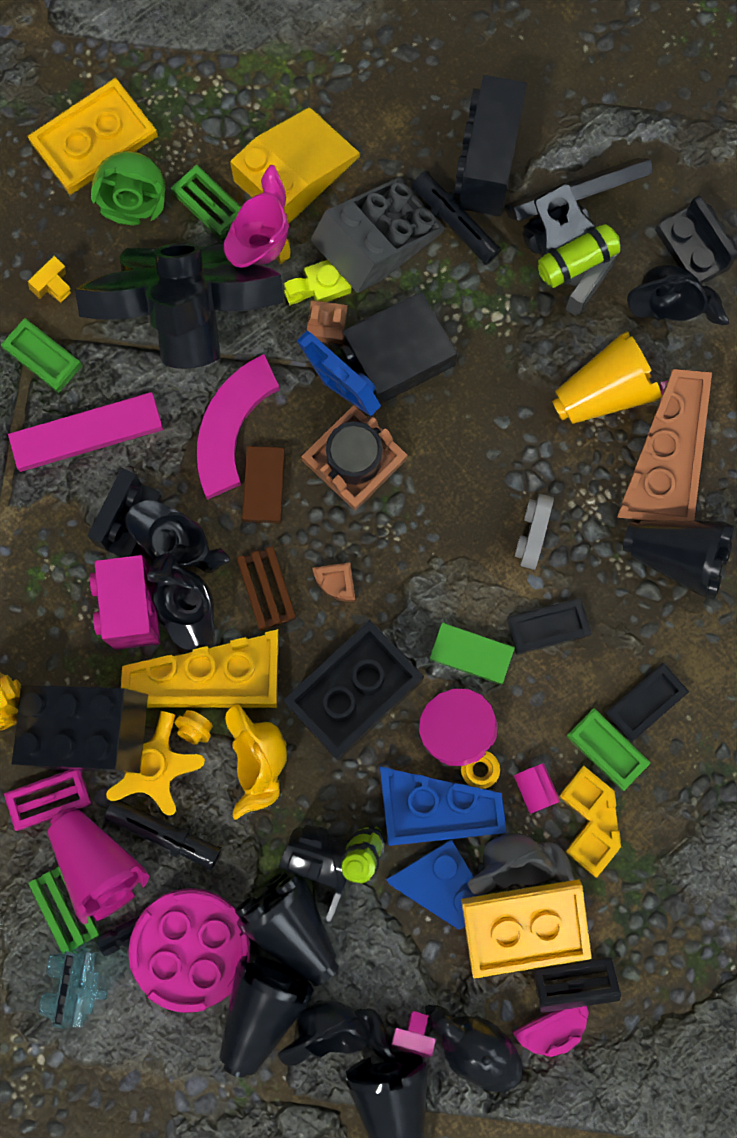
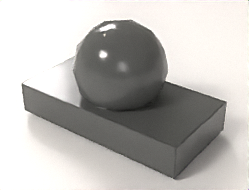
(587, 284)

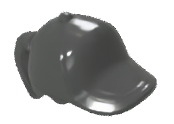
(520, 860)

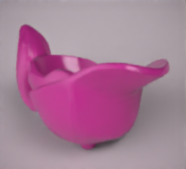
(260, 225)

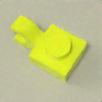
(320, 281)

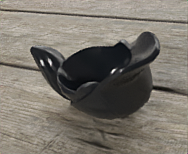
(676, 296)
(166, 530)
(182, 603)
(336, 1028)
(477, 1050)

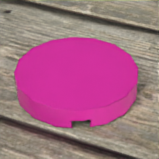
(458, 727)

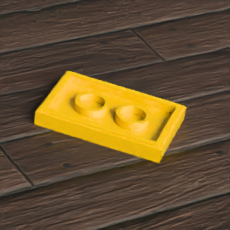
(90, 132)
(526, 928)

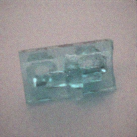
(76, 989)

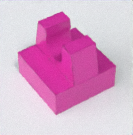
(413, 1038)

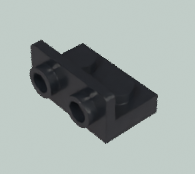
(698, 241)
(110, 527)

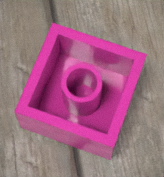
(125, 603)

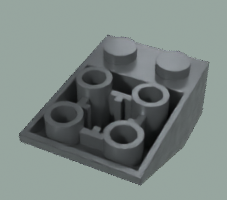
(375, 233)

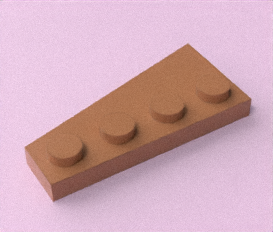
(671, 457)

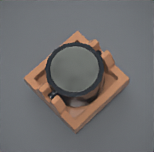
(355, 457)

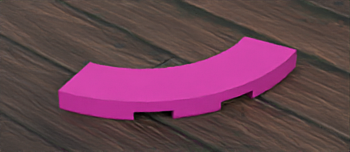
(223, 421)

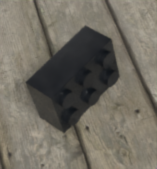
(489, 145)
(353, 690)
(80, 728)

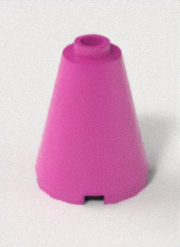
(93, 866)

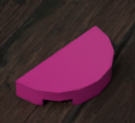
(553, 1032)

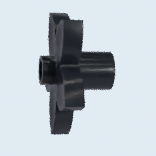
(180, 293)

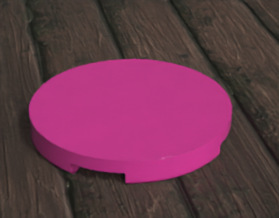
(187, 949)

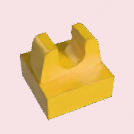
(49, 280)

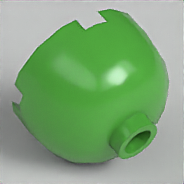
(128, 188)

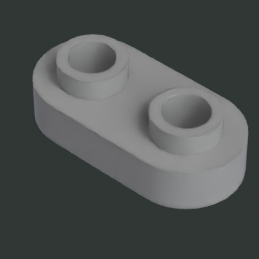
(530, 546)

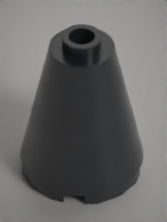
(260, 1013)
(390, 1095)

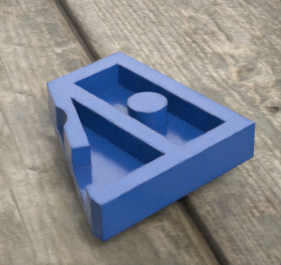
(338, 375)
(437, 883)

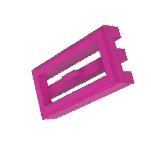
(79, 788)

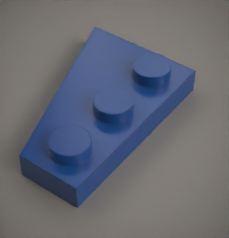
(436, 809)

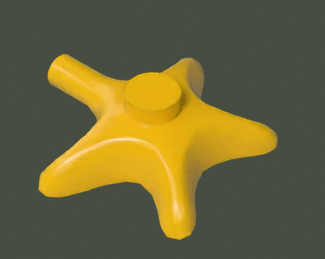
(157, 769)

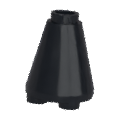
(683, 550)
(290, 928)

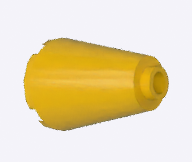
(608, 383)

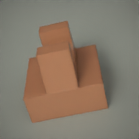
(327, 321)

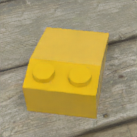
(305, 154)

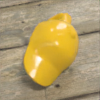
(260, 760)

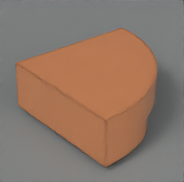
(336, 581)

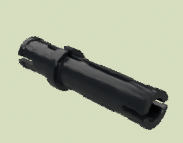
(446, 208)
(164, 834)

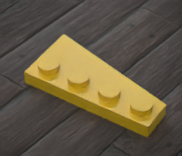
(211, 677)

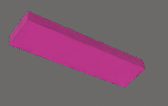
(85, 432)

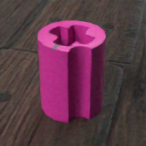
(536, 788)

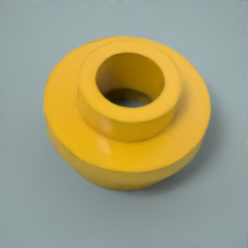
(193, 727)
(489, 779)

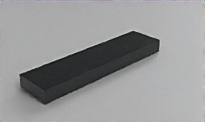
(584, 187)

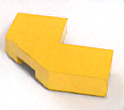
(600, 836)

